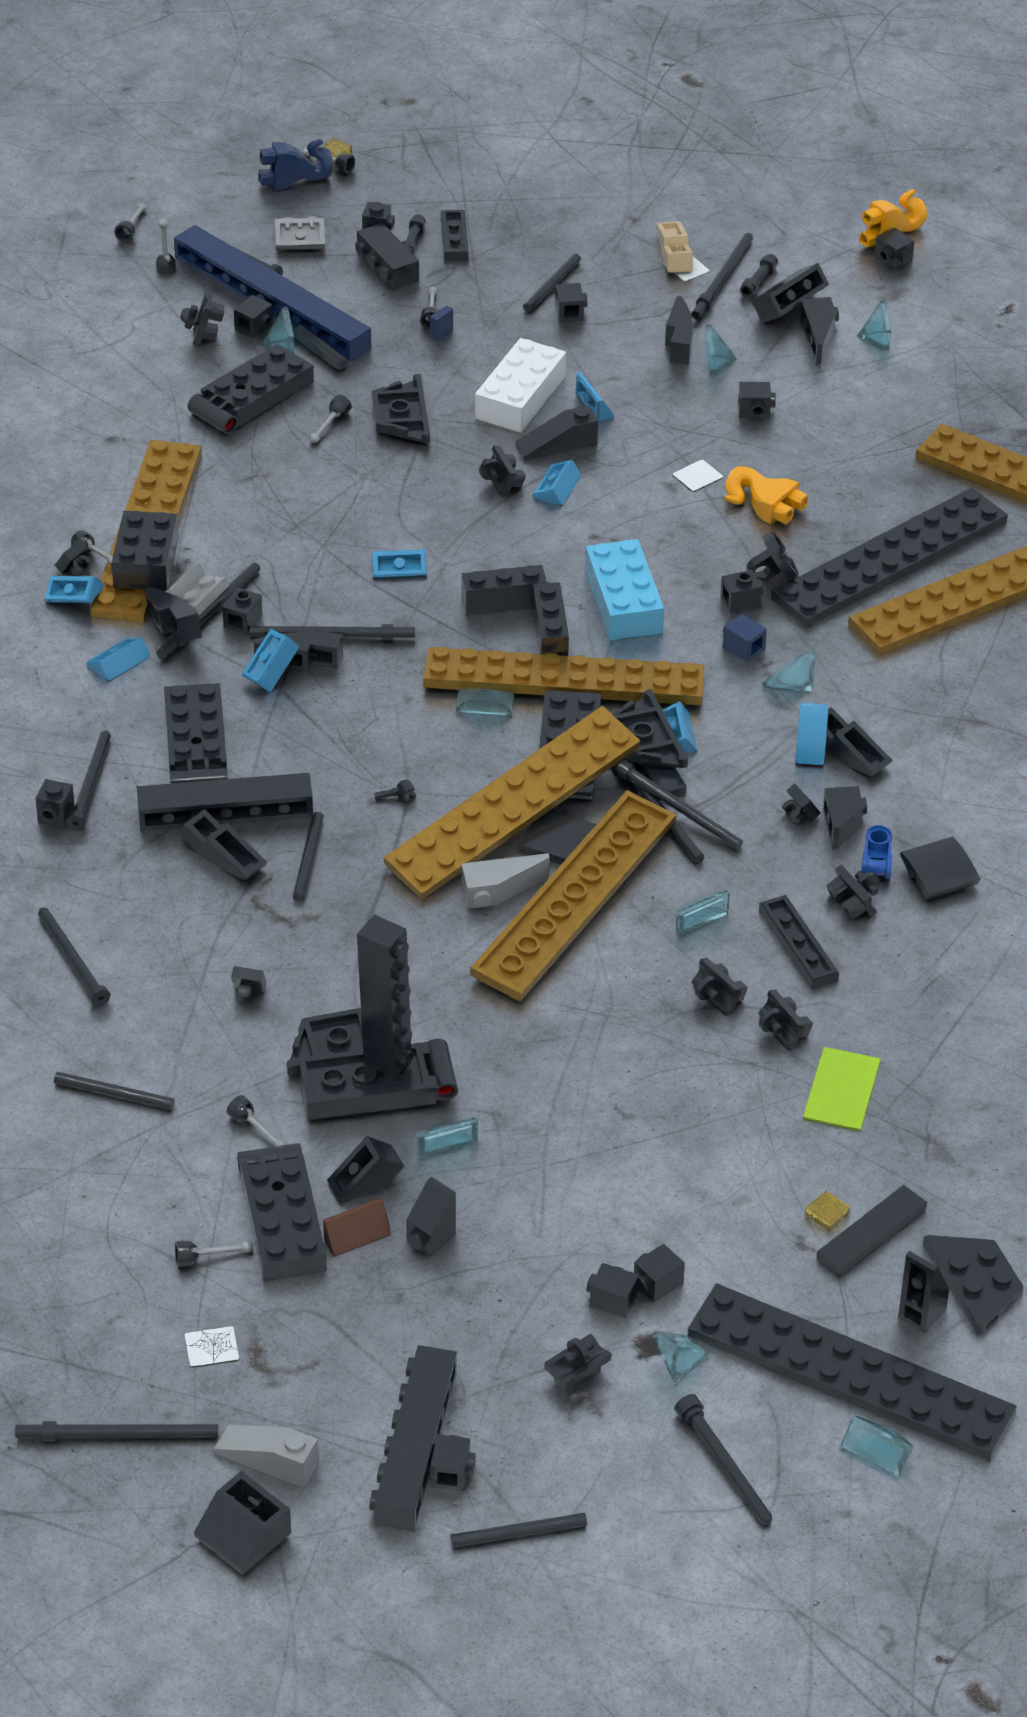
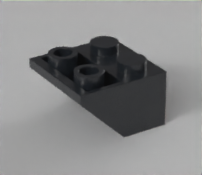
(243, 1523)

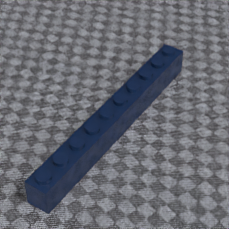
(249, 277)

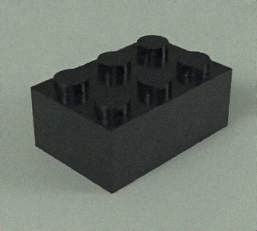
(145, 550)

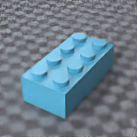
(624, 589)

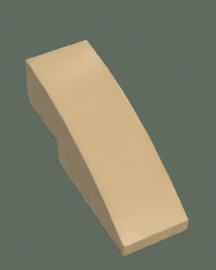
(674, 246)

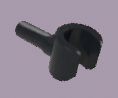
(404, 789)

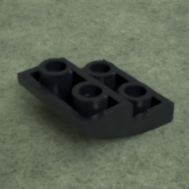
(940, 867)

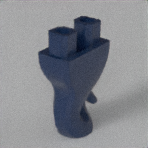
(290, 165)

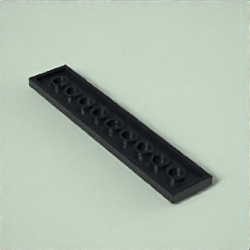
(888, 557)
(853, 1371)

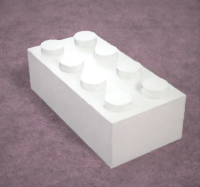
(520, 385)

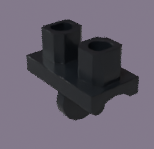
(200, 319)
(502, 471)
(858, 890)
(715, 984)
(781, 1017)
(577, 1361)

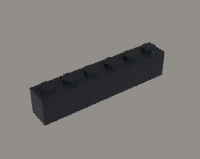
(226, 800)
(385, 995)
(415, 1429)

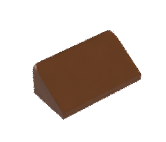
(356, 1227)

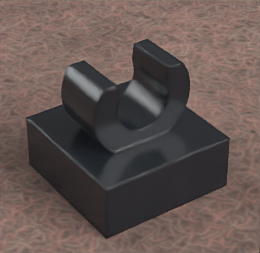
(73, 557)
(801, 804)
(247, 982)

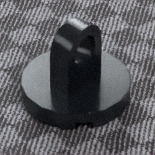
(774, 559)

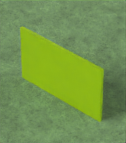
(841, 1088)

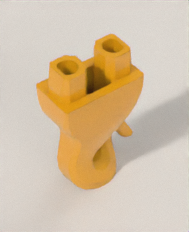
(885, 216)
(769, 497)

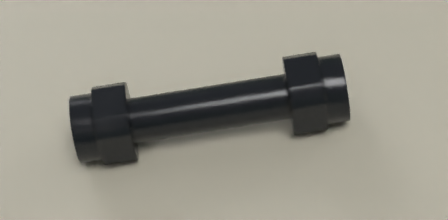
(416, 227)
(751, 285)

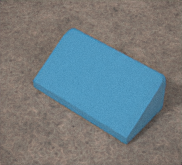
(591, 397)
(557, 483)
(399, 563)
(72, 589)
(119, 658)
(270, 660)
(682, 726)

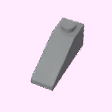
(500, 879)
(271, 1450)

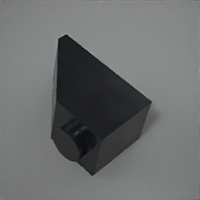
(843, 813)
(365, 1170)
(432, 1217)

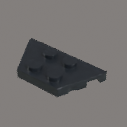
(402, 410)
(649, 724)
(326, 1035)
(976, 1276)

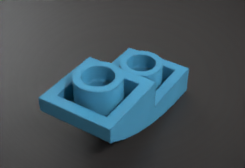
(812, 733)

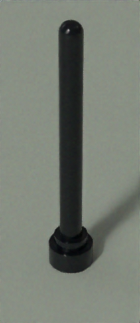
(691, 1411)

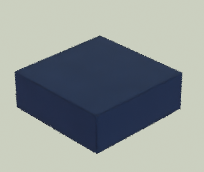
(441, 323)

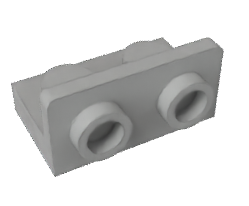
(300, 233)
(199, 589)

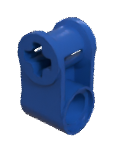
(877, 851)

